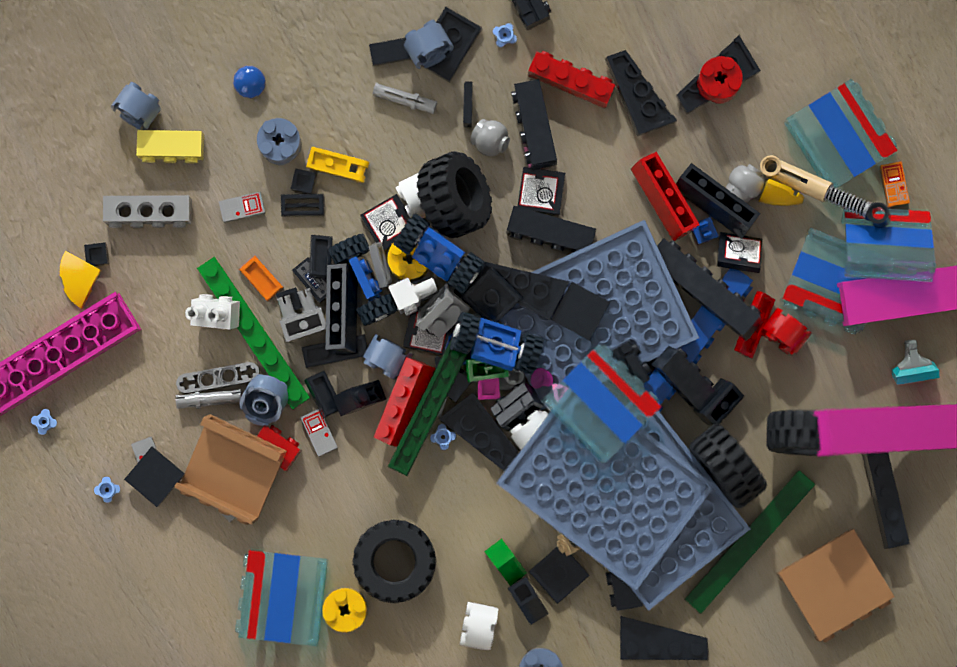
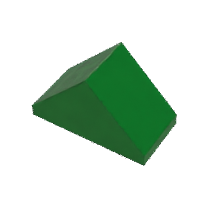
(481, 371)
(506, 562)

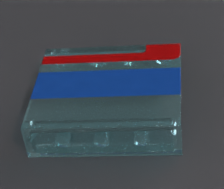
(841, 134)
(892, 252)
(816, 279)
(601, 403)
(282, 598)

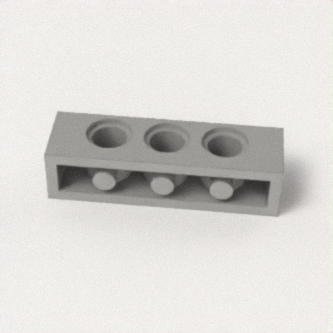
(115, 204)

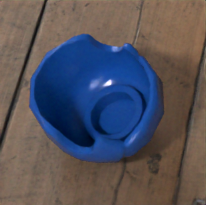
(249, 81)

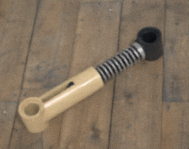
(823, 190)

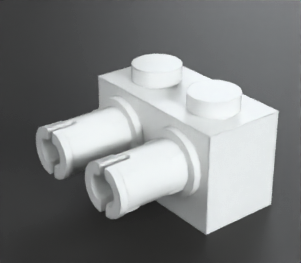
(408, 296)
(214, 313)

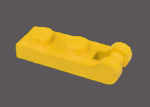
(336, 164)

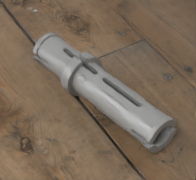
(428, 105)
(206, 399)

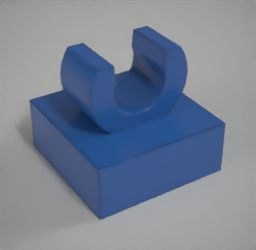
(705, 231)

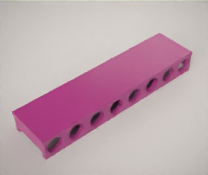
(890, 299)
(64, 350)
(887, 429)

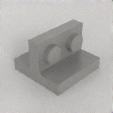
(441, 311)

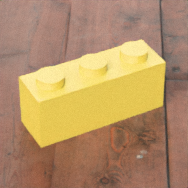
(170, 146)

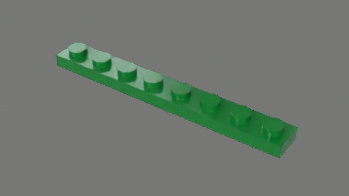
(254, 333)

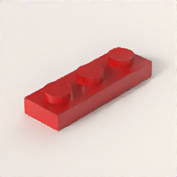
(764, 304)

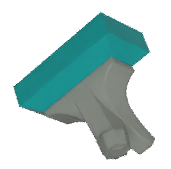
(914, 366)

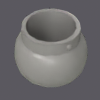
(490, 137)
(746, 182)

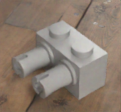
(302, 324)

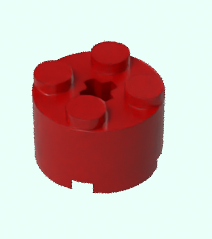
(724, 68)
(785, 331)

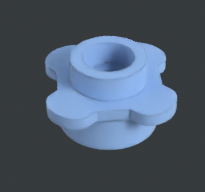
(507, 29)
(44, 415)
(444, 443)
(106, 483)

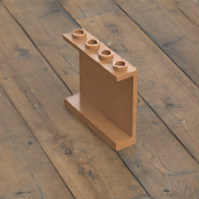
(231, 470)
(836, 585)

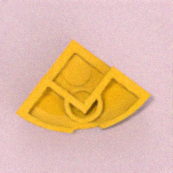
(779, 194)
(77, 278)

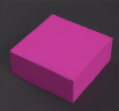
(488, 389)

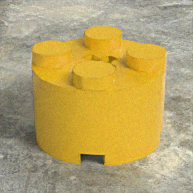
(401, 268)
(332, 610)

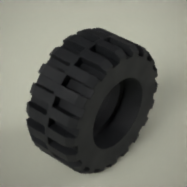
(454, 194)
(793, 432)
(728, 465)
(364, 561)

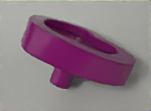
(540, 378)

